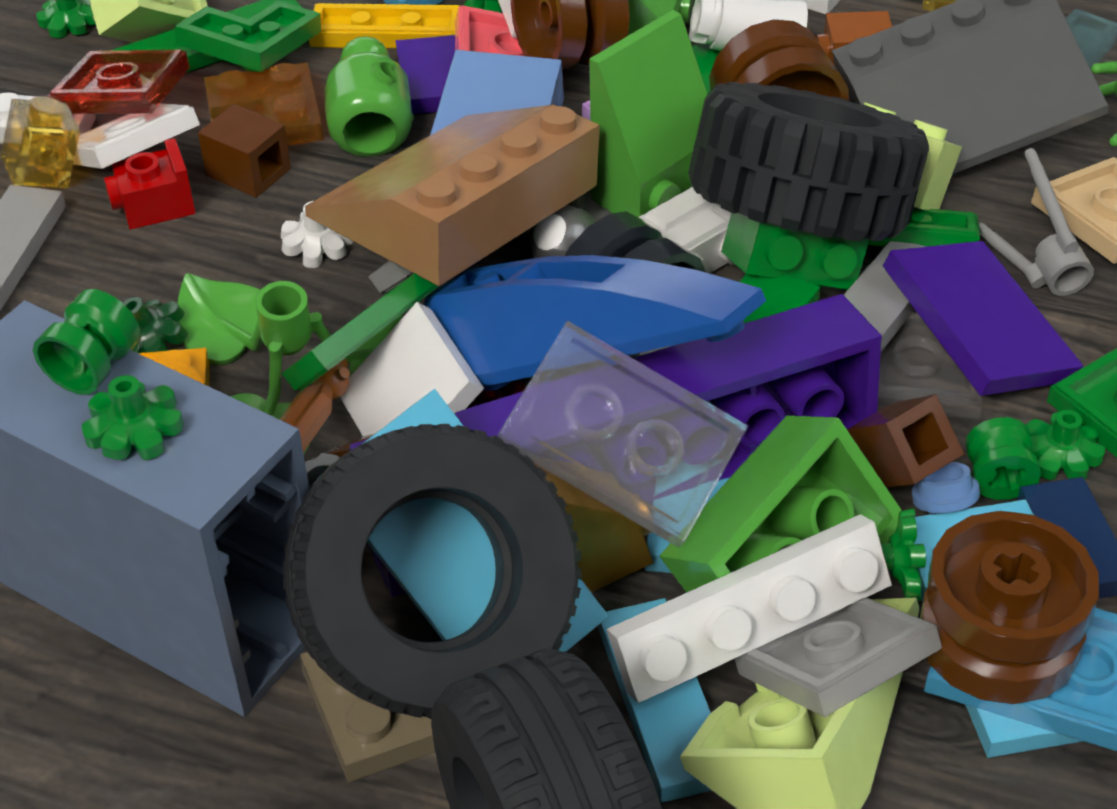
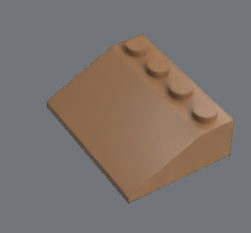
(466, 189)

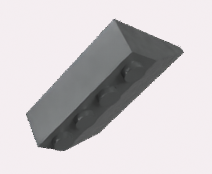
(980, 70)

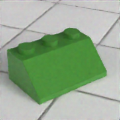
(786, 491)

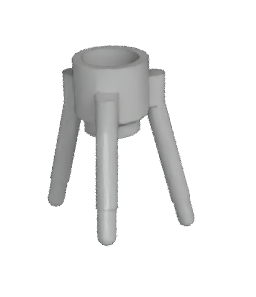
(1059, 256)

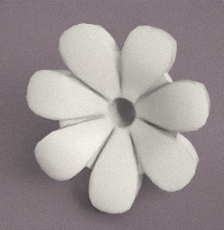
(312, 240)

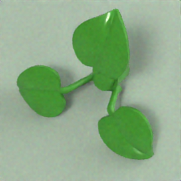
(239, 316)

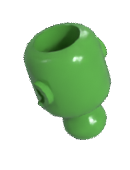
(368, 100)

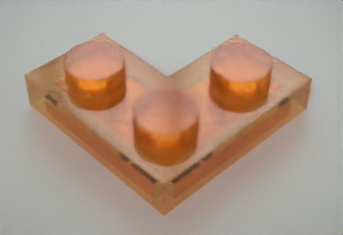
(278, 93)

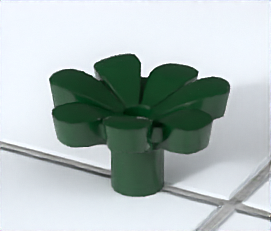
(157, 324)

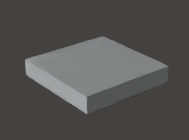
(840, 655)

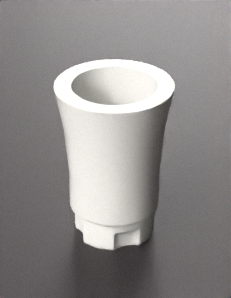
(720, 20)

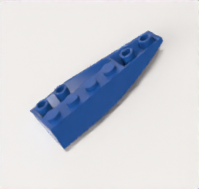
(514, 311)

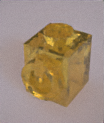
(40, 142)

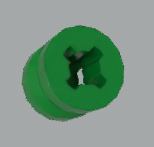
(1002, 457)

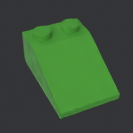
(648, 113)

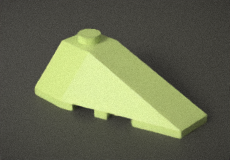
(790, 757)

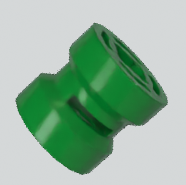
(80, 349)

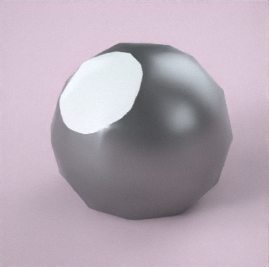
(559, 231)

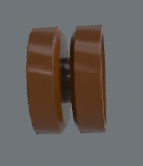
(569, 28)
(781, 56)
(1009, 606)

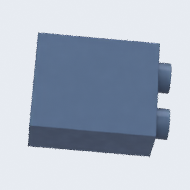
(156, 552)

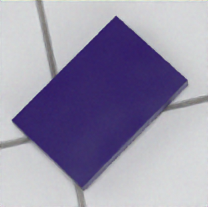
(981, 317)

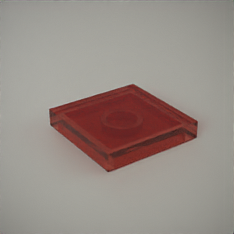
(121, 81)

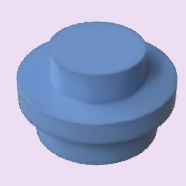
(946, 490)

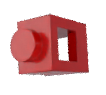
(151, 187)

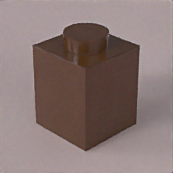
(244, 150)
(907, 440)

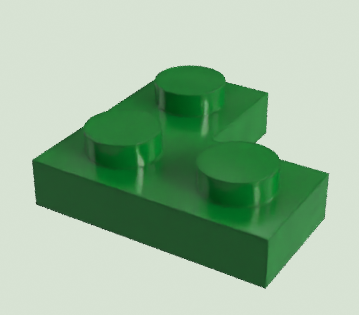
(249, 42)

